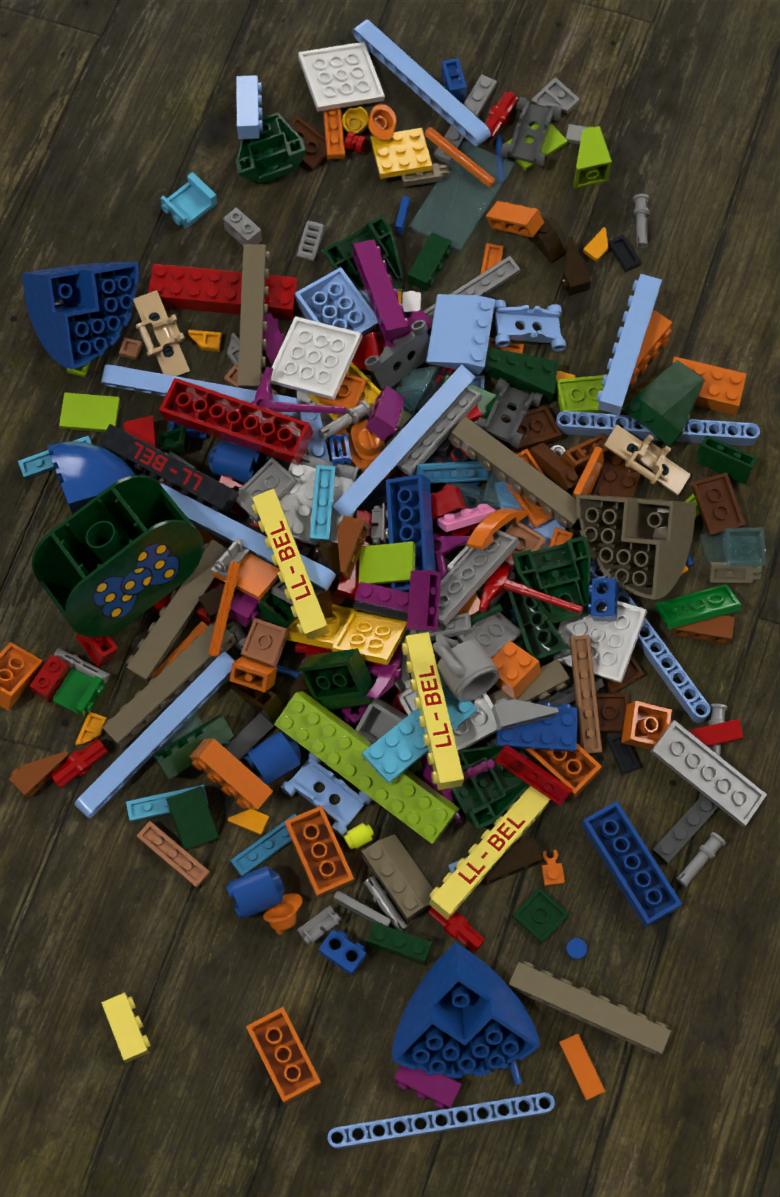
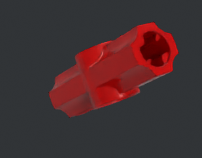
(500, 113)
(79, 763)
(459, 929)

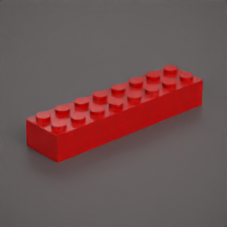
(218, 290)
(236, 421)

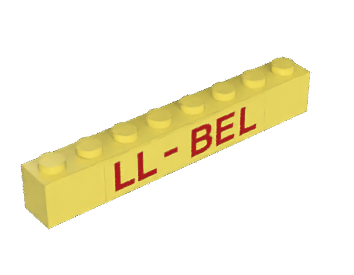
(290, 563)
(433, 711)
(488, 852)

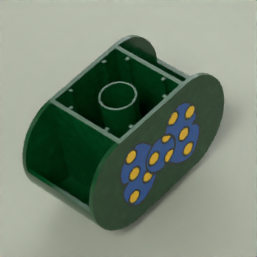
(117, 556)

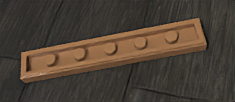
(585, 693)

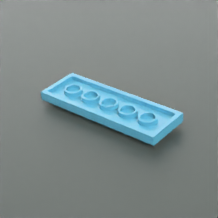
(404, 742)

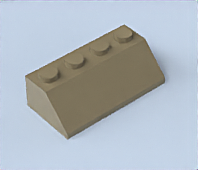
(399, 876)

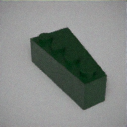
(523, 371)
(539, 634)
(176, 755)

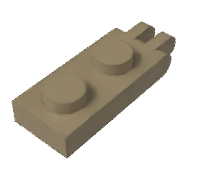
(436, 174)
(733, 574)

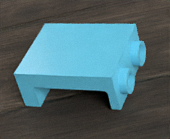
(189, 201)

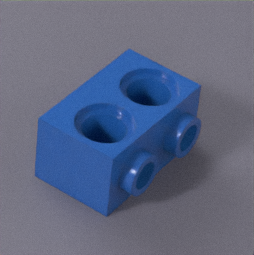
(454, 78)
(607, 599)
(338, 956)

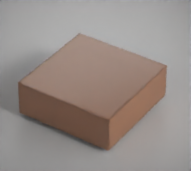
(130, 348)

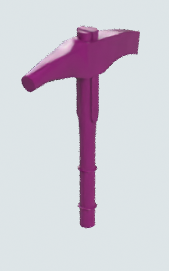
(265, 399)
(443, 546)
(385, 674)
(447, 793)

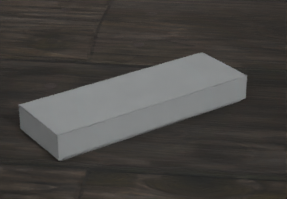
(361, 909)

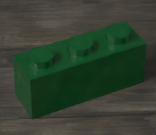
(430, 262)
(725, 459)
(399, 943)

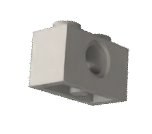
(242, 228)

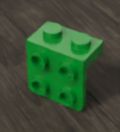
(79, 692)

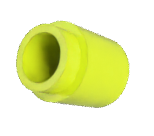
(358, 836)

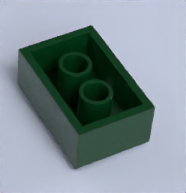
(336, 674)

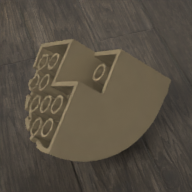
(638, 540)

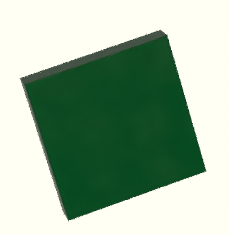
(540, 915)

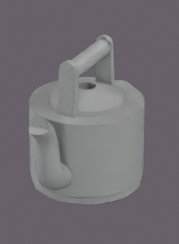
(465, 667)

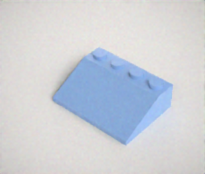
(336, 303)
(460, 331)

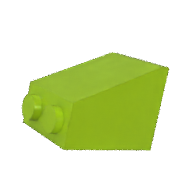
(593, 159)

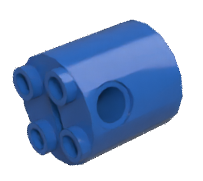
(234, 461)
(274, 757)
(256, 891)

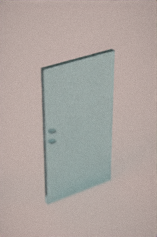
(461, 199)

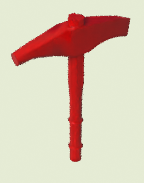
(500, 581)

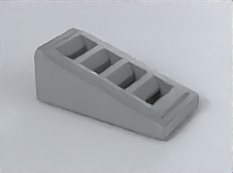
(315, 230)

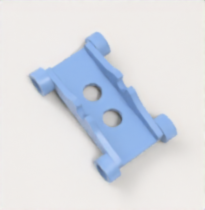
(546, 319)
(349, 803)

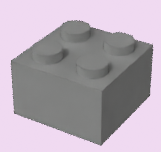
(379, 720)

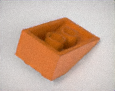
(16, 672)

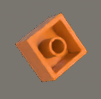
(516, 669)
(644, 724)

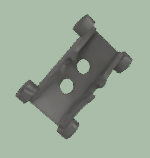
(531, 114)
(383, 365)
(509, 396)

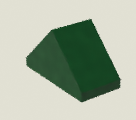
(174, 441)
(276, 611)

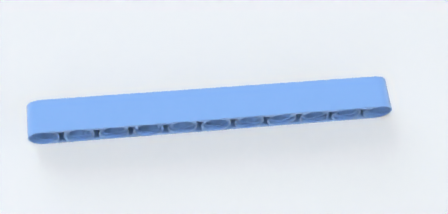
(422, 83)
(160, 383)
(702, 426)
(403, 441)
(230, 530)
(663, 655)
(155, 736)
(449, 1114)

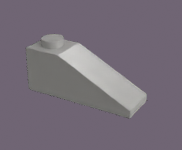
(518, 713)

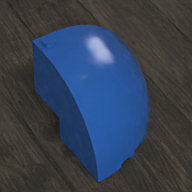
(80, 308)
(85, 470)
(463, 1020)

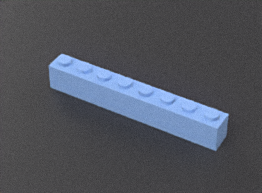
(629, 345)

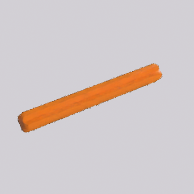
(460, 157)
(224, 609)

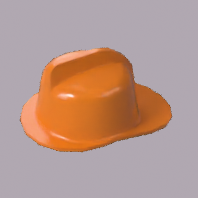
(382, 122)
(365, 442)
(284, 915)

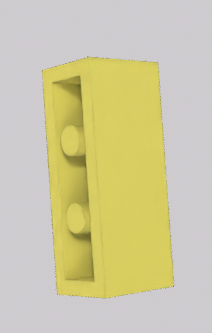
(126, 1027)

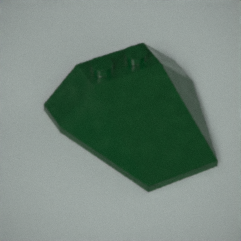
(273, 153)
(340, 252)
(665, 401)
(558, 572)
(490, 792)

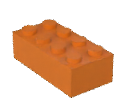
(655, 338)
(721, 386)
(571, 768)
(230, 774)
(319, 852)
(283, 1055)

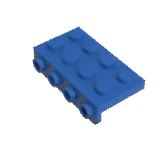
(548, 734)

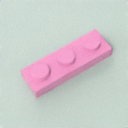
(464, 518)

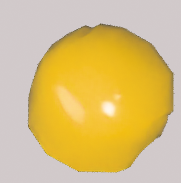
(355, 120)

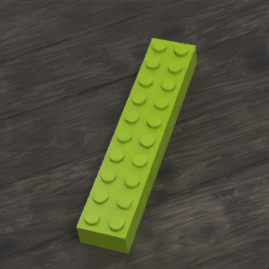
(342, 750)

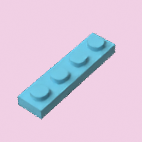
(40, 462)
(322, 503)
(153, 805)

